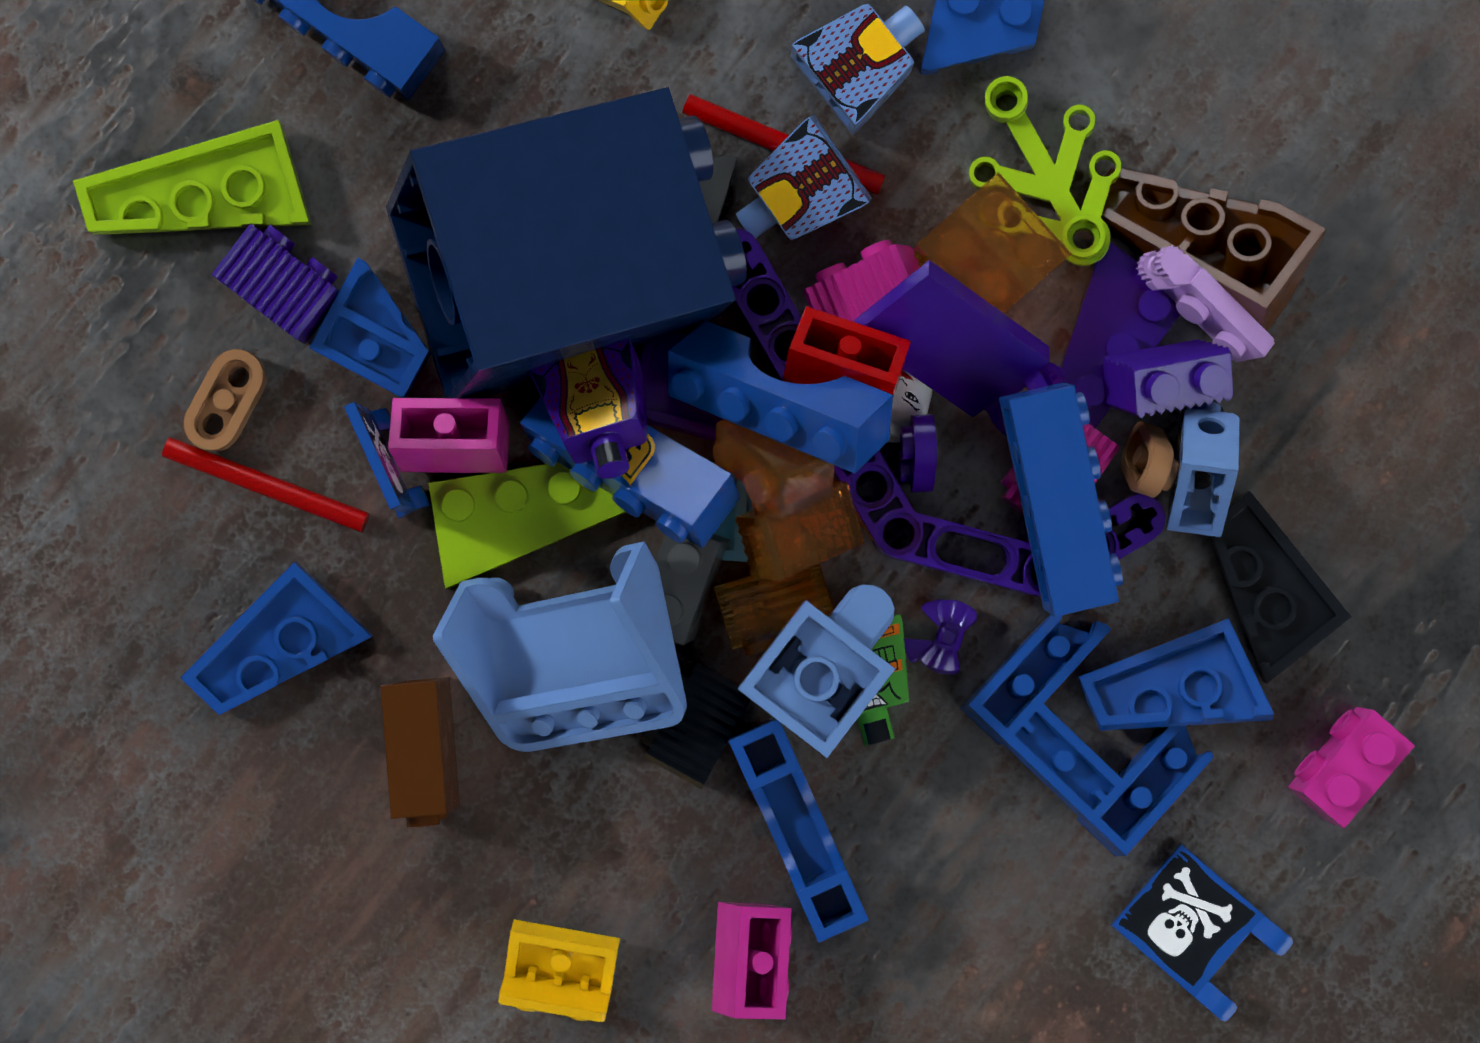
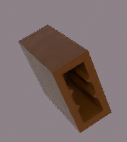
(420, 750)

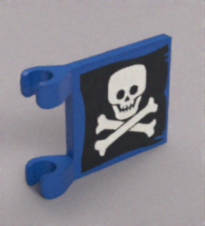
(369, 429)
(1193, 924)

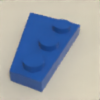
(274, 640)
(1179, 684)

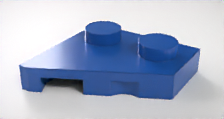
(979, 29)
(371, 334)

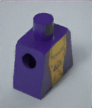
(597, 405)

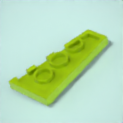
(200, 187)
(510, 514)

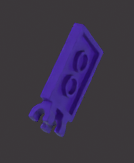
(961, 342)

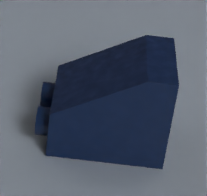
(561, 239)

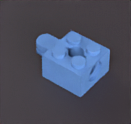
(823, 667)

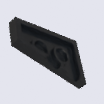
(1273, 588)

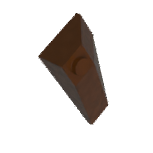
(1243, 245)

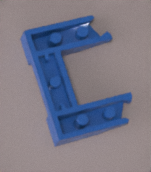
(1108, 804)

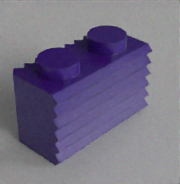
(277, 282)
(1168, 377)

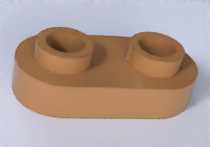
(221, 397)
(1148, 460)

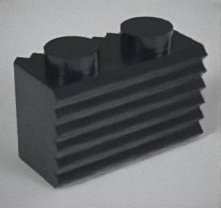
(709, 720)

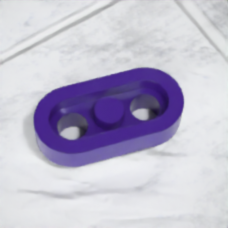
(918, 453)

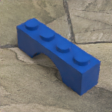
(388, 46)
(829, 420)
(798, 829)

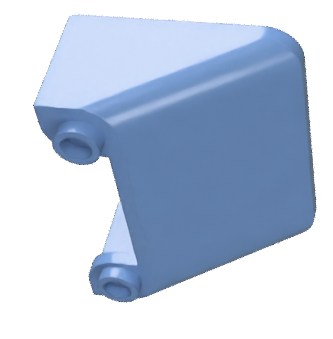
(567, 663)

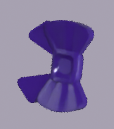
(941, 654)

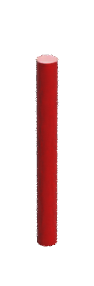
(762, 134)
(265, 484)

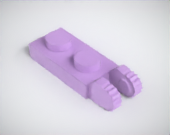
(1205, 302)

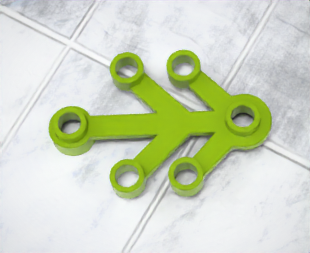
(1052, 180)

